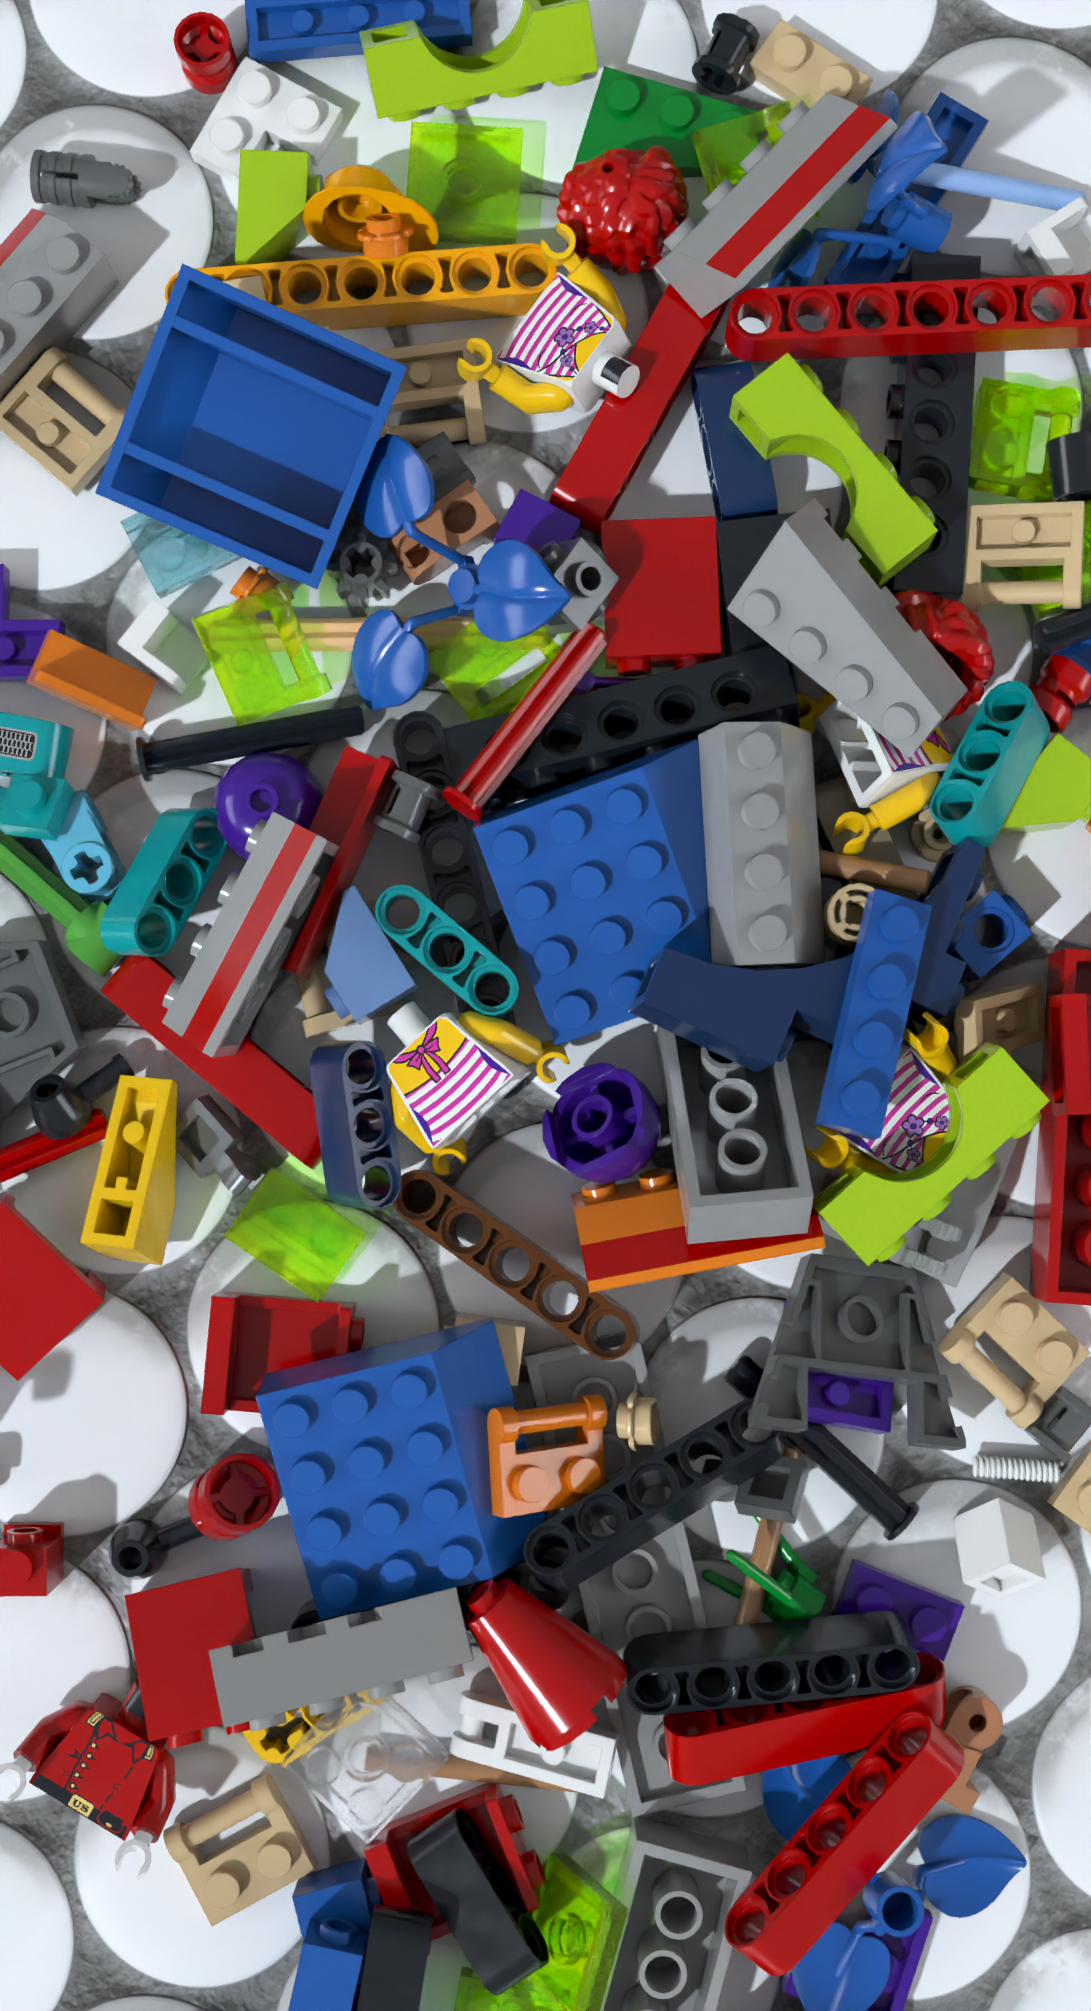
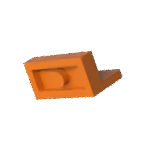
(92, 680)

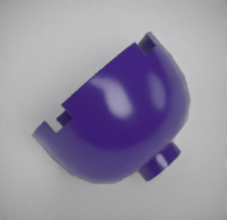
(258, 788)
(602, 1124)

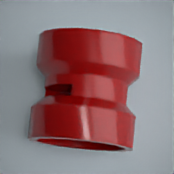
(197, 42)
(1060, 689)

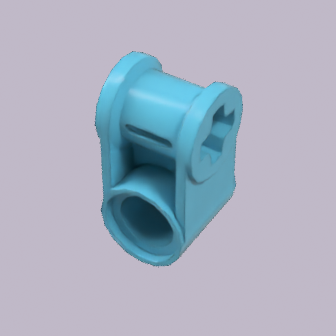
(82, 844)

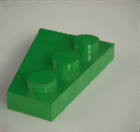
(645, 113)

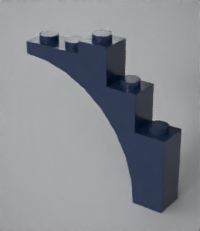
(751, 1011)

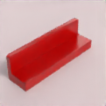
(344, 818)

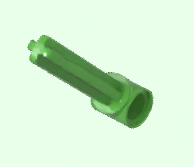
(61, 902)

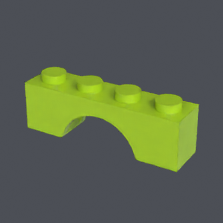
(412, 74)
(789, 415)
(987, 1106)

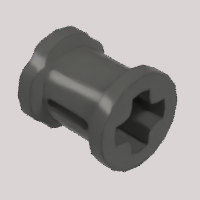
(406, 806)
(1062, 1425)

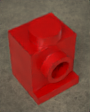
(31, 1558)

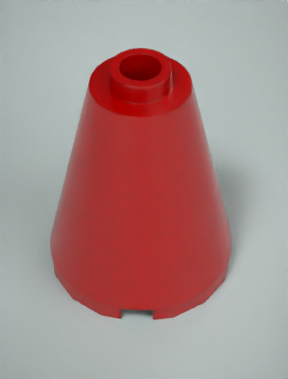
(542, 1662)

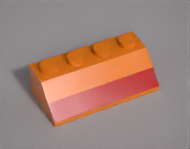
(639, 1234)

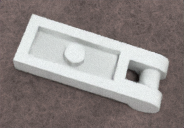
(579, 1766)

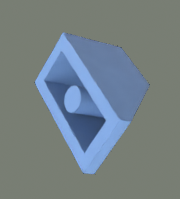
(363, 964)

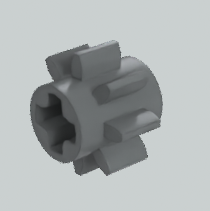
(365, 555)

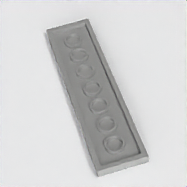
(646, 1589)

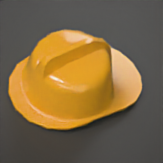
(352, 195)

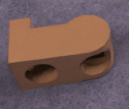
(457, 521)
(974, 1725)

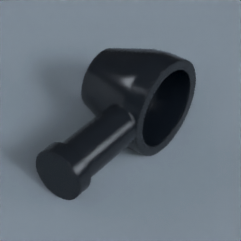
(66, 1108)
(151, 1542)

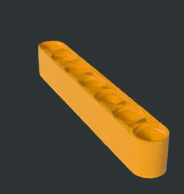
(391, 277)

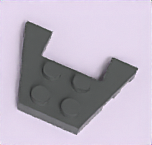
(35, 1021)
(862, 1326)

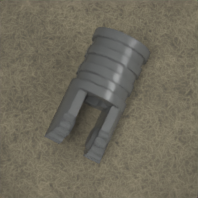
(80, 180)

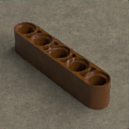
(487, 1259)

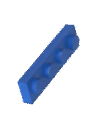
(331, 27)
(868, 263)
(873, 1015)

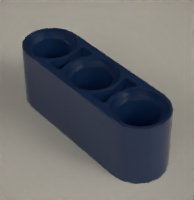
(736, 471)
(373, 1146)

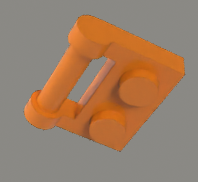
(550, 1474)

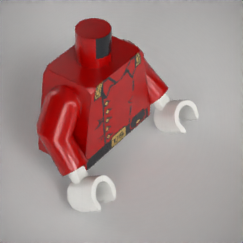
(103, 1768)

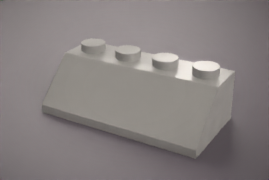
(761, 845)

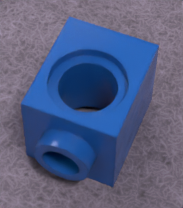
(1009, 921)
(328, 1966)

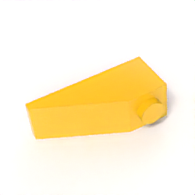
(135, 1174)

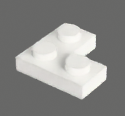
(259, 109)

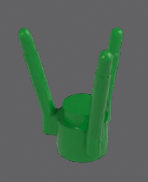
(787, 1593)

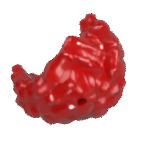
(624, 207)
(957, 638)

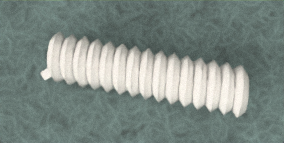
(1016, 1469)

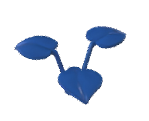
(906, 215)
(507, 590)
(962, 1873)

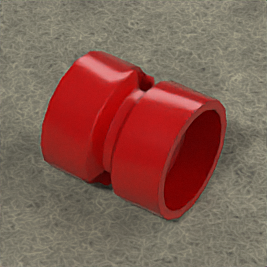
(234, 1497)

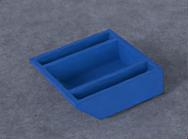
(250, 427)
(602, 884)
(393, 1467)

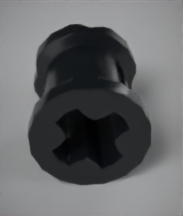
(725, 54)

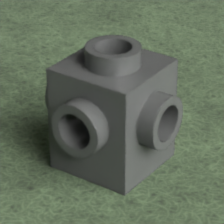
(584, 573)

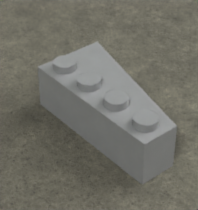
(846, 632)
(341, 1657)

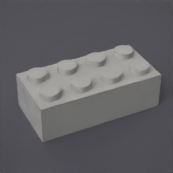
(734, 1145)
(674, 1930)

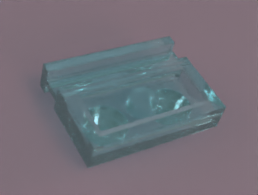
(173, 556)

